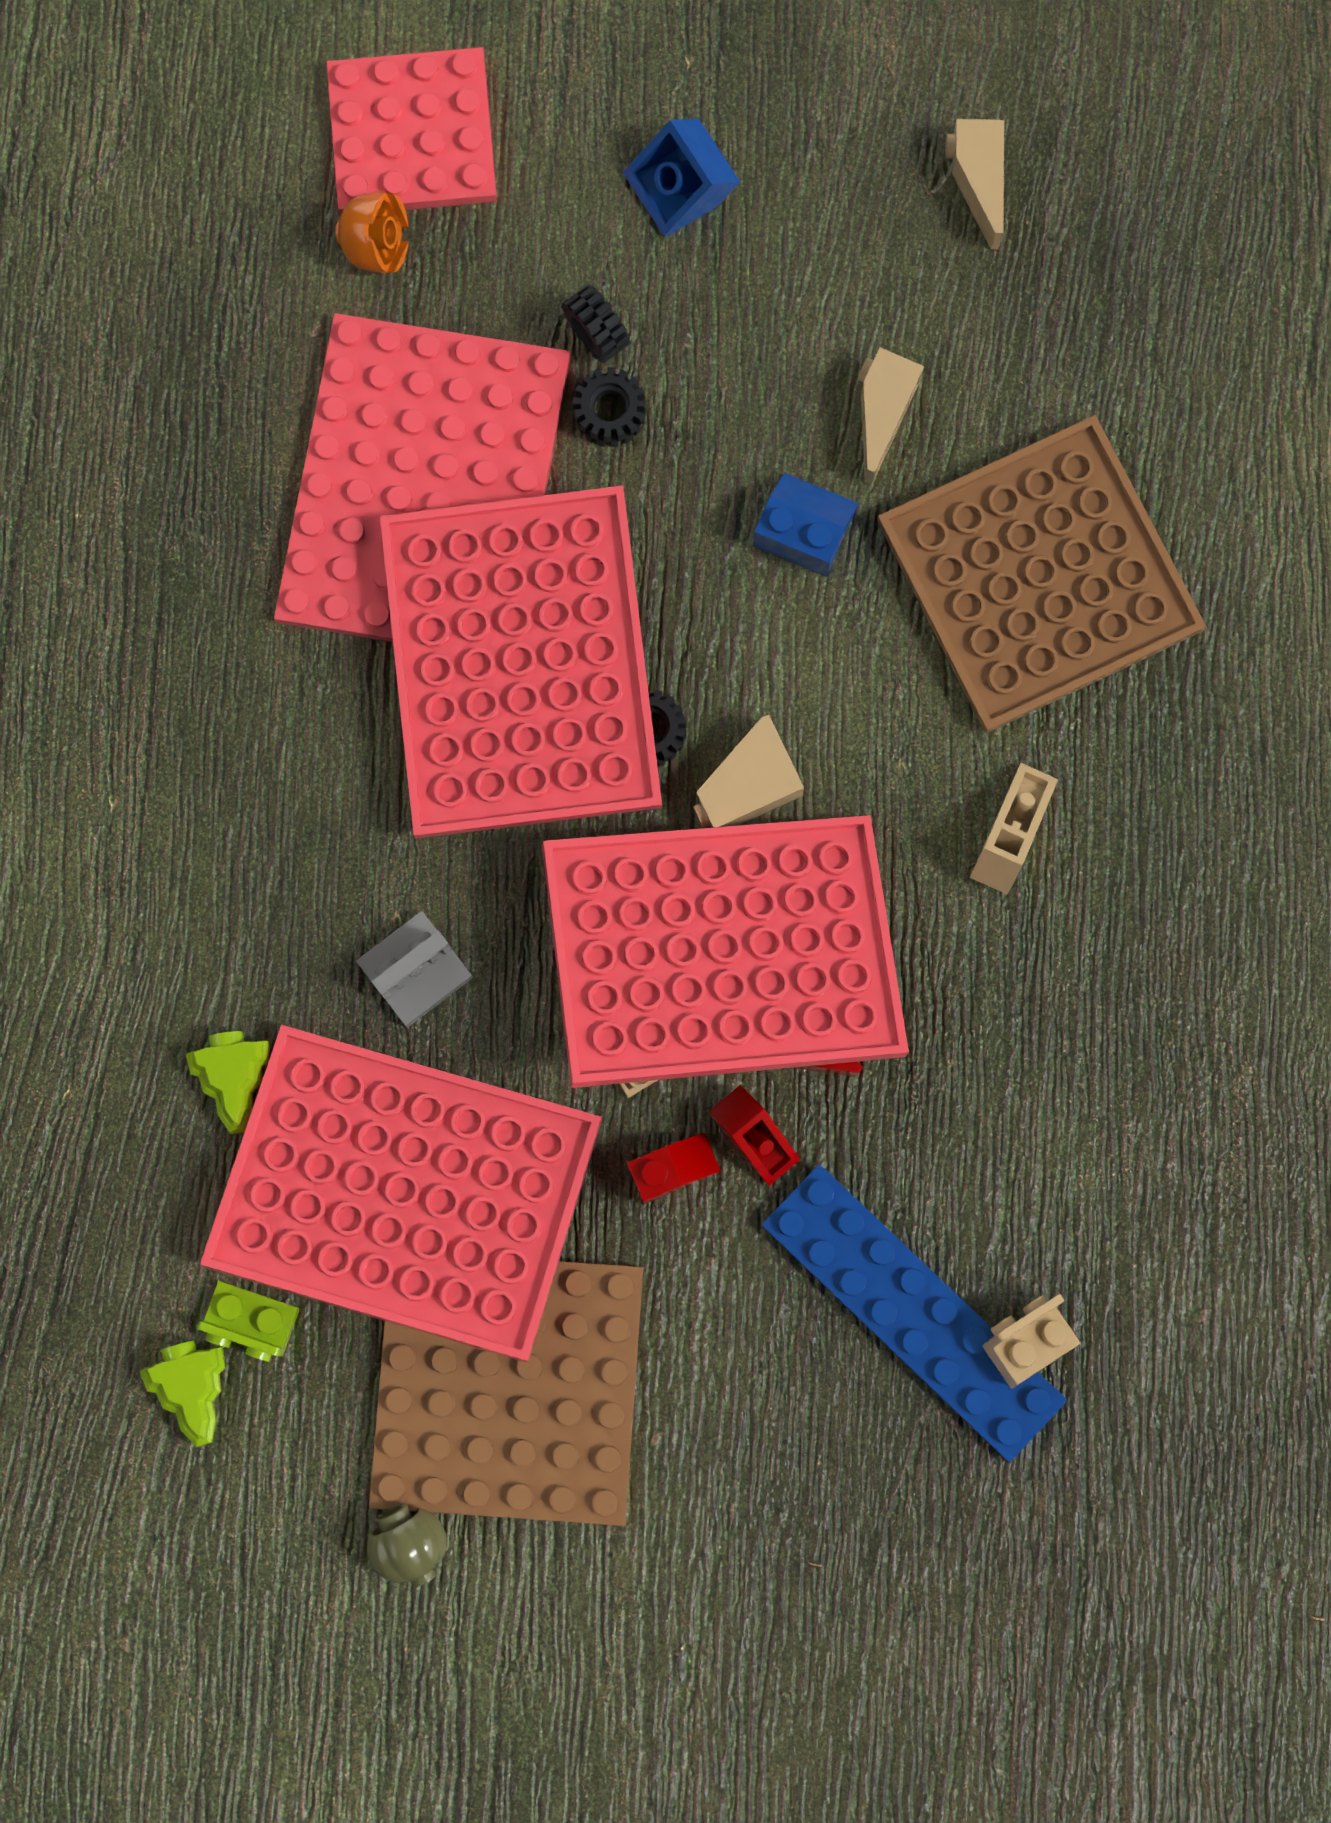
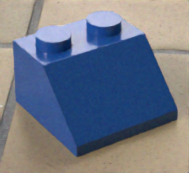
(681, 175)
(804, 524)

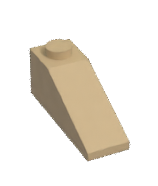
(979, 171)
(885, 397)
(1014, 829)

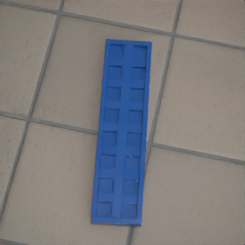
(909, 1311)

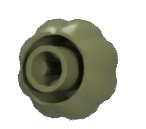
(406, 1545)

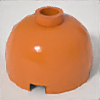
(373, 232)

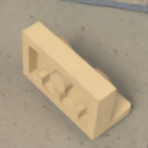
(1032, 1342)

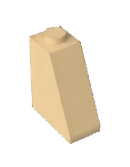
(749, 781)

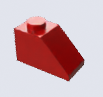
(754, 1135)
(673, 1167)

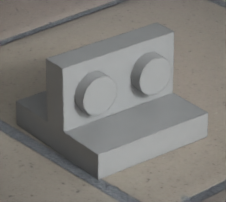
(414, 969)

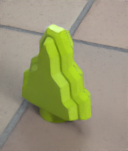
(230, 1074)
(187, 1386)

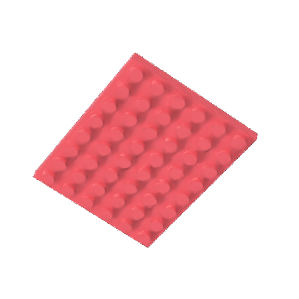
(406, 428)
(519, 662)
(722, 950)
(402, 1193)

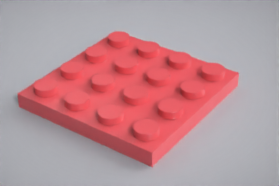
(413, 128)

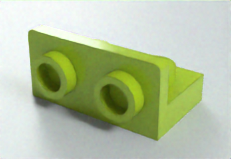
(248, 1320)

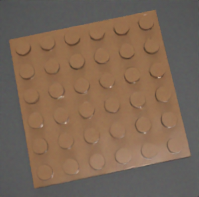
(1041, 573)
(513, 1435)

